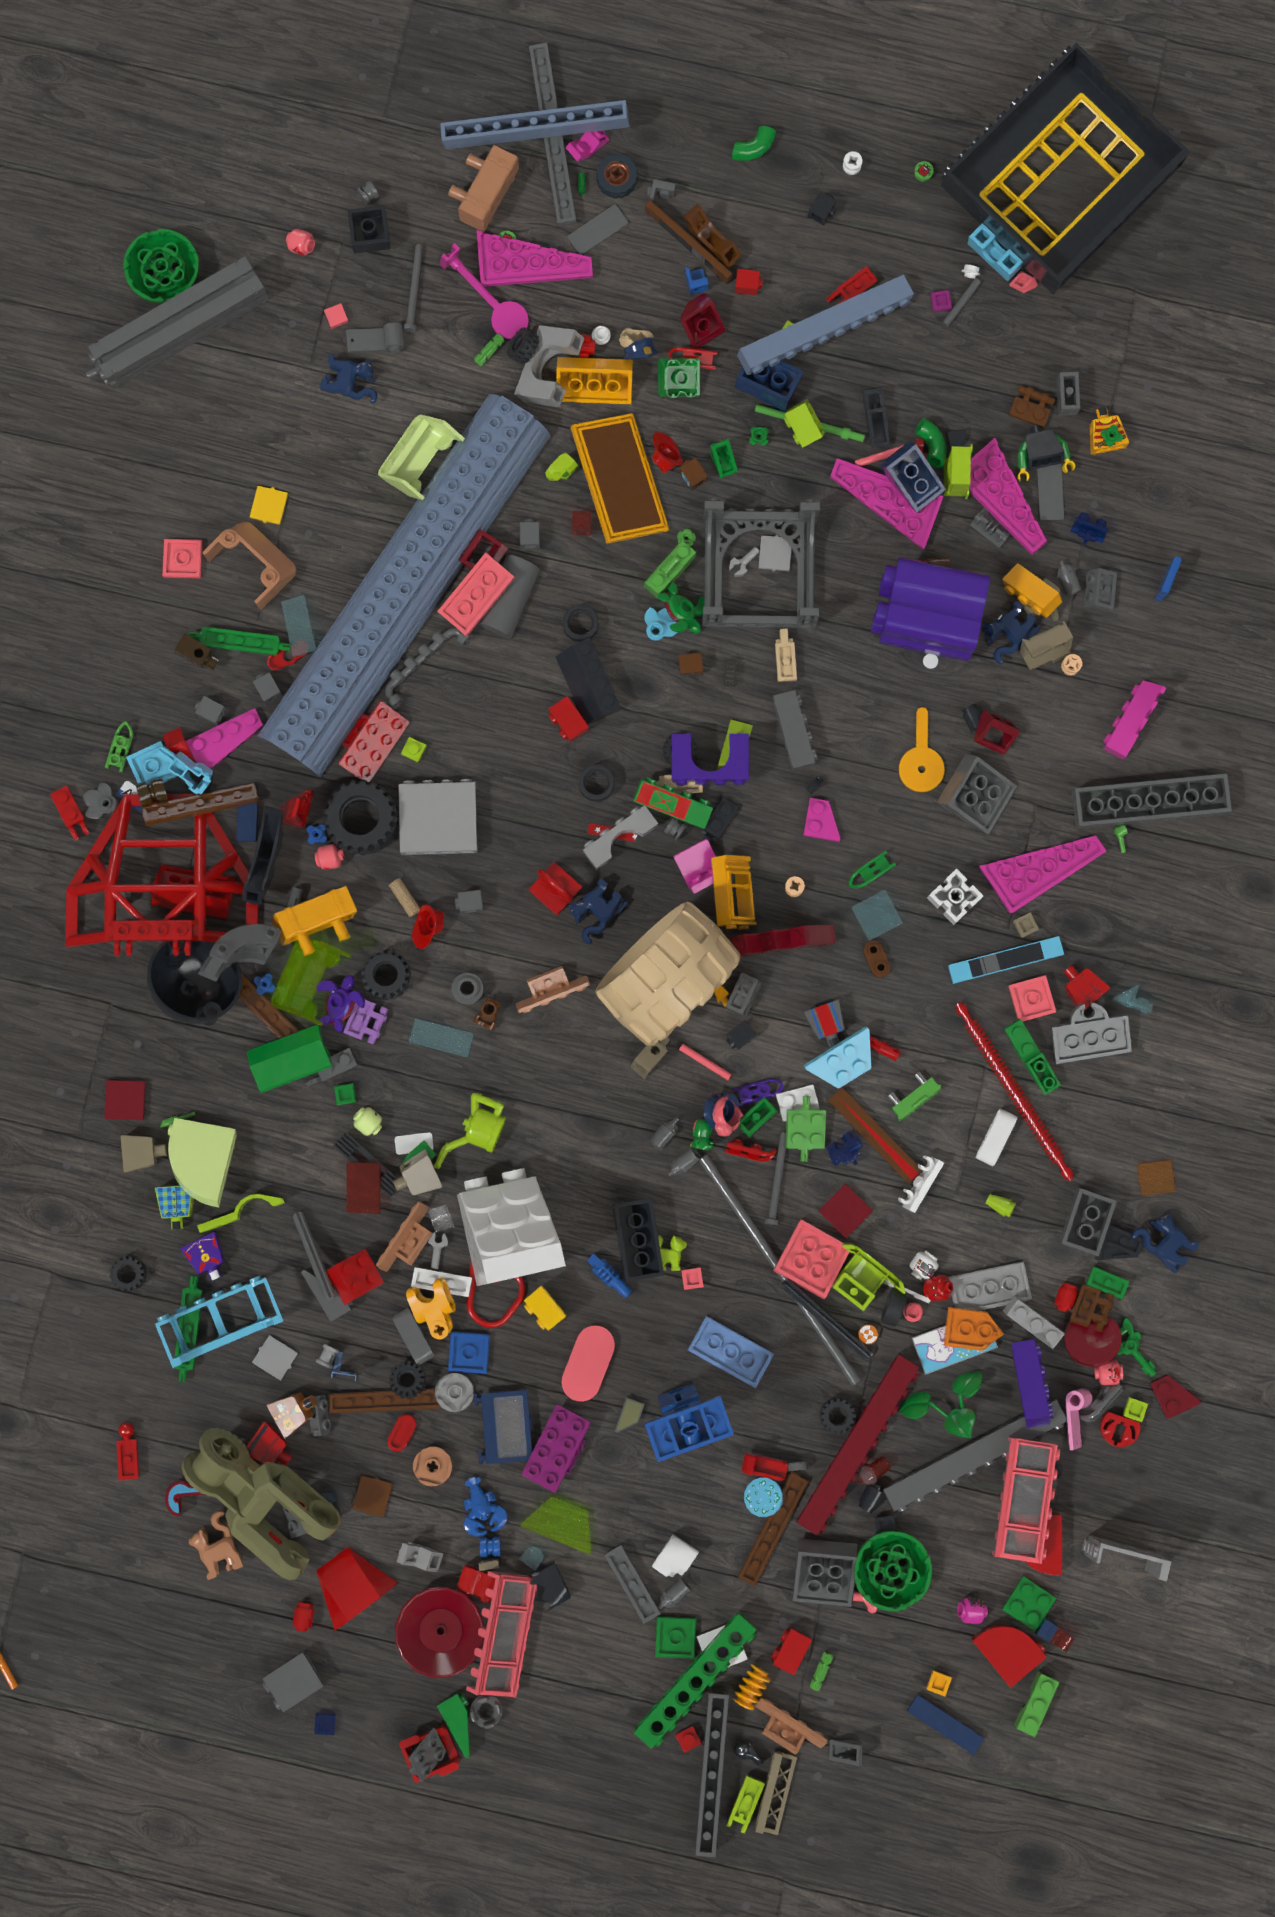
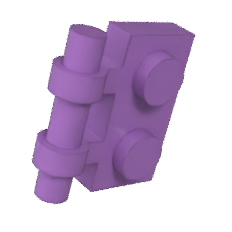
(359, 1021)

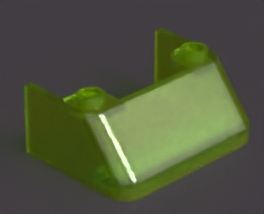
(301, 977)

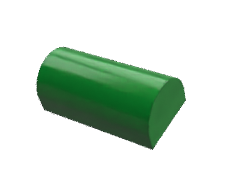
(757, 1117)

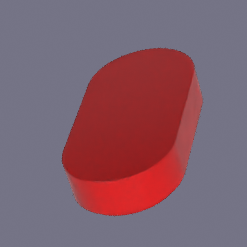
(401, 1432)

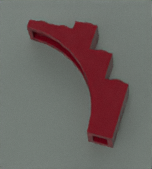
(784, 939)

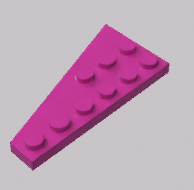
(520, 262)
(1001, 495)
(886, 501)
(1032, 874)

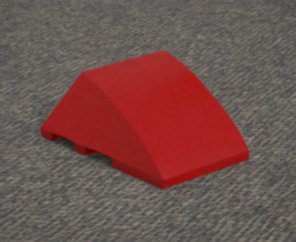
(351, 1585)

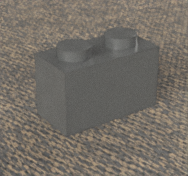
(1068, 393)

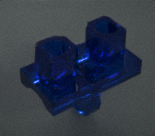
(1089, 530)
(846, 1153)

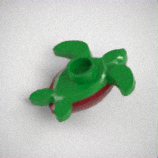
(682, 610)

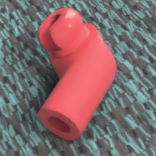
(858, 1597)

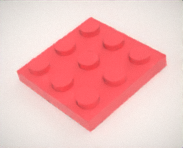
(812, 1259)

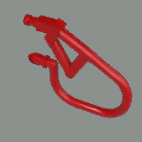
(493, 1324)

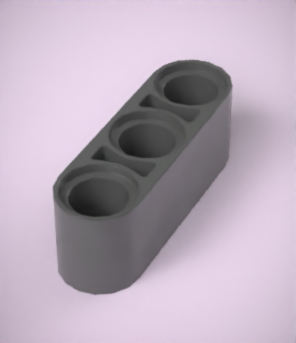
(413, 1336)

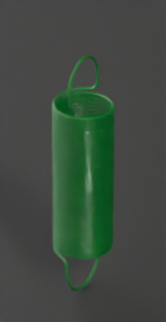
(582, 184)

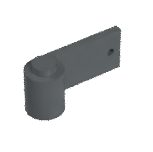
(376, 339)

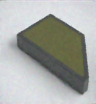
(630, 1414)

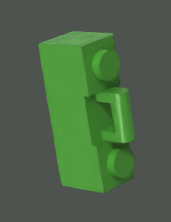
(670, 569)

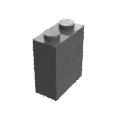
(293, 1681)

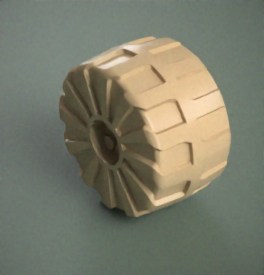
(668, 974)

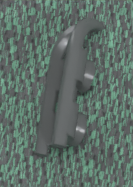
(1100, 1406)

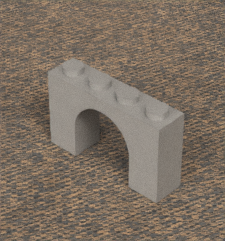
(551, 342)

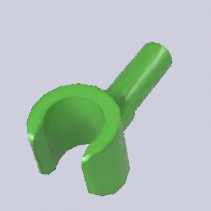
(1120, 832)

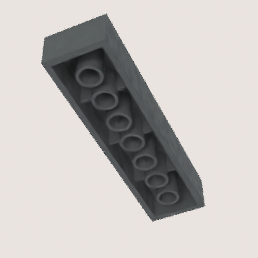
(1151, 801)

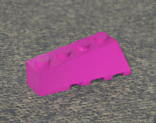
(1133, 718)

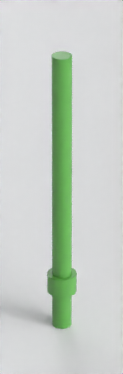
(845, 433)

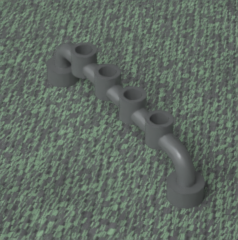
(413, 664)

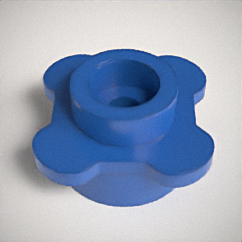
(316, 839)
(269, 985)

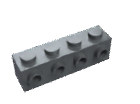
(793, 730)

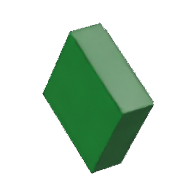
(345, 1094)

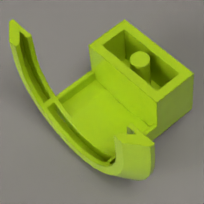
(863, 1277)

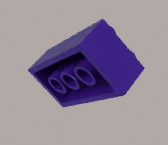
(1030, 1382)

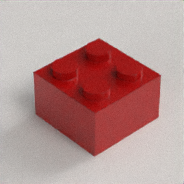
(354, 1277)

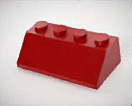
(217, 903)

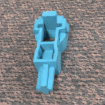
(181, 763)

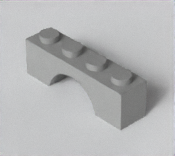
(640, 823)

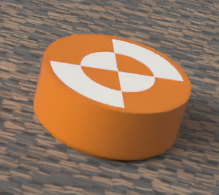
(868, 1334)

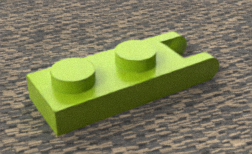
(746, 1802)

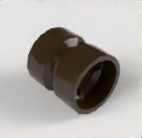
(151, 792)

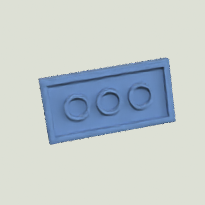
(730, 1352)

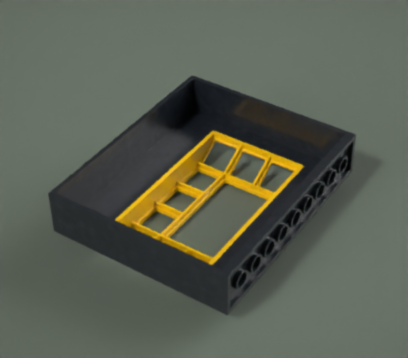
(1026, 126)

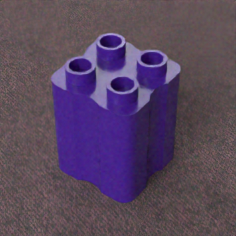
(931, 608)

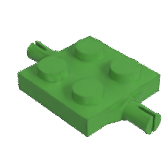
(805, 1128)

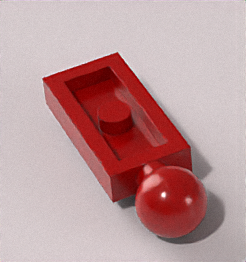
(127, 1453)

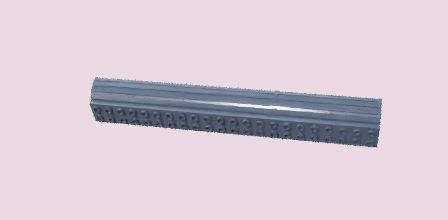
(405, 583)

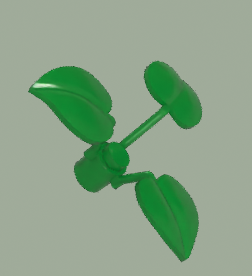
(960, 1421)

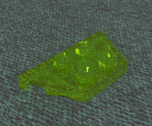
(561, 1523)

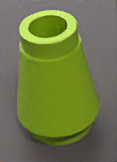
(1001, 1205)

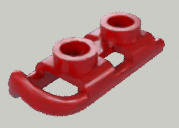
(706, 357)
(754, 1151)

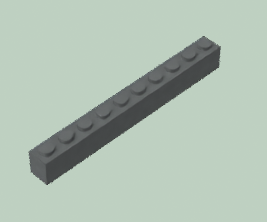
(966, 1460)

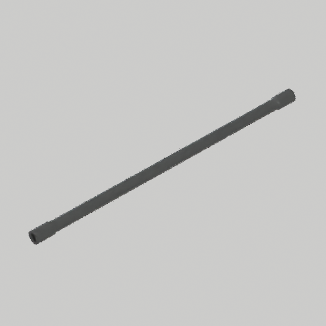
(711, 1170)

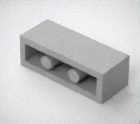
(1033, 1322)

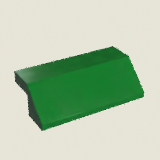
(289, 1059)

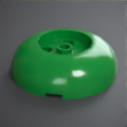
(142, 257)
(914, 1575)

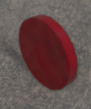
(1091, 1346)

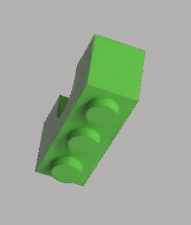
(1033, 1712)

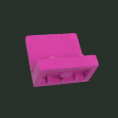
(696, 865)

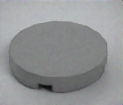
(454, 1392)

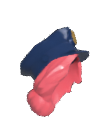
(722, 1113)

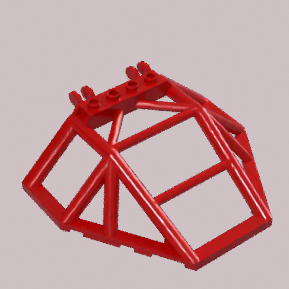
(153, 931)

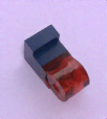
(1054, 1635)

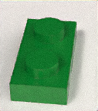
(1107, 1282)

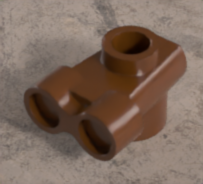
(485, 1017)

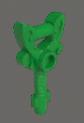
(1130, 1347)

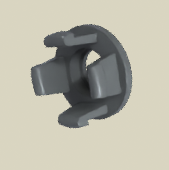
(467, 999)
(486, 1722)

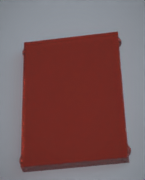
(363, 1188)

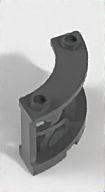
(241, 944)

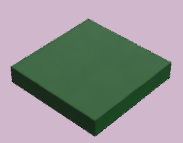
(675, 1637)

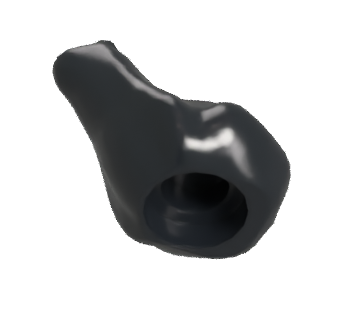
(747, 1752)

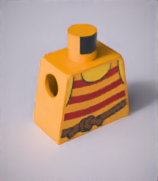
(1097, 443)

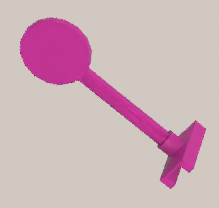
(507, 316)

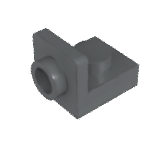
(662, 188)

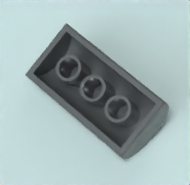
(507, 610)

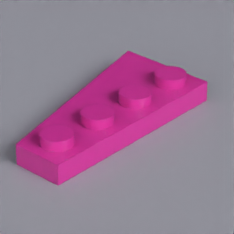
(223, 739)

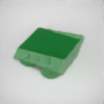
(678, 377)

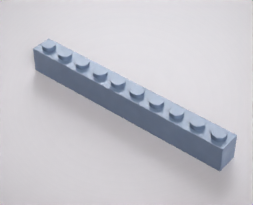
(535, 125)
(825, 324)

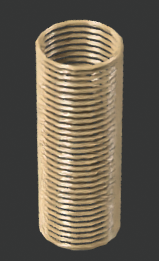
(401, 890)

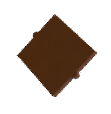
(372, 1496)

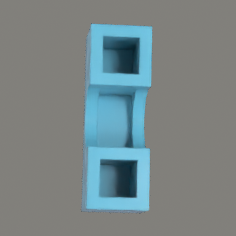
(1003, 261)

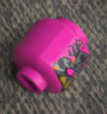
(972, 1610)

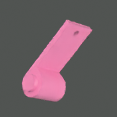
(1075, 1401)

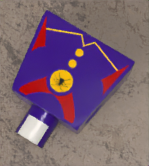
(205, 1255)

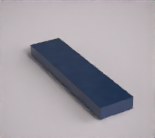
(945, 1724)

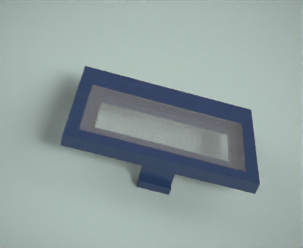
(505, 1426)

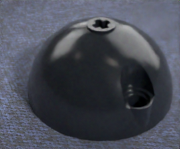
(185, 993)

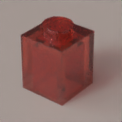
(581, 523)

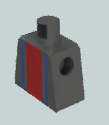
(826, 1022)

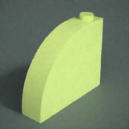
(201, 1158)

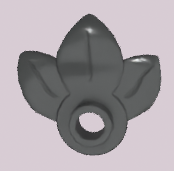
(97, 800)

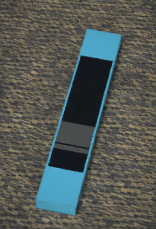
(1005, 960)

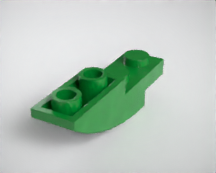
(1031, 1057)

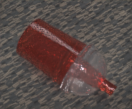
(872, 1472)

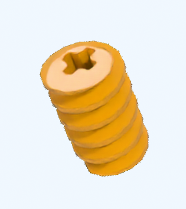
(752, 1687)

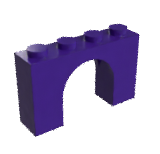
(734, 770)

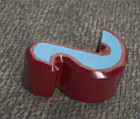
(174, 1494)

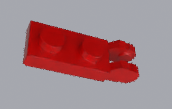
(854, 286)
(69, 810)

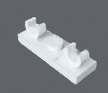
(921, 1184)

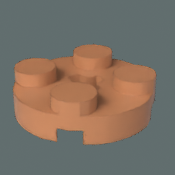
(423, 1472)

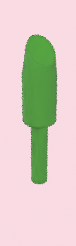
(166, 1122)

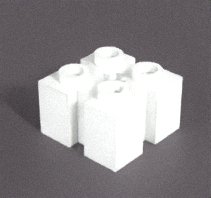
(955, 884)

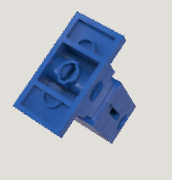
(687, 1423)

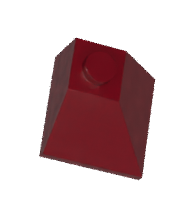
(701, 321)

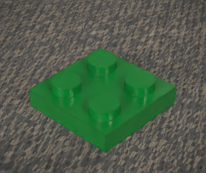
(1028, 1603)

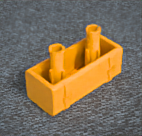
(314, 916)

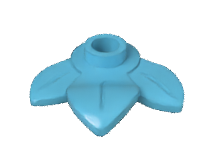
(658, 621)

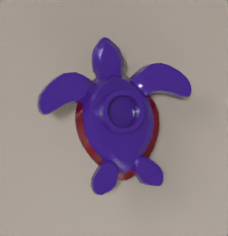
(340, 1001)

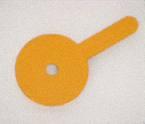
(923, 757)

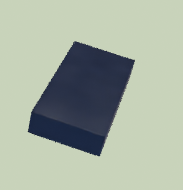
(247, 823)

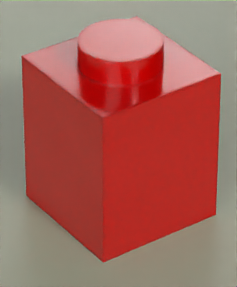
(748, 282)

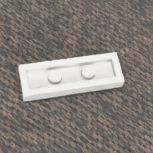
(457, 1284)

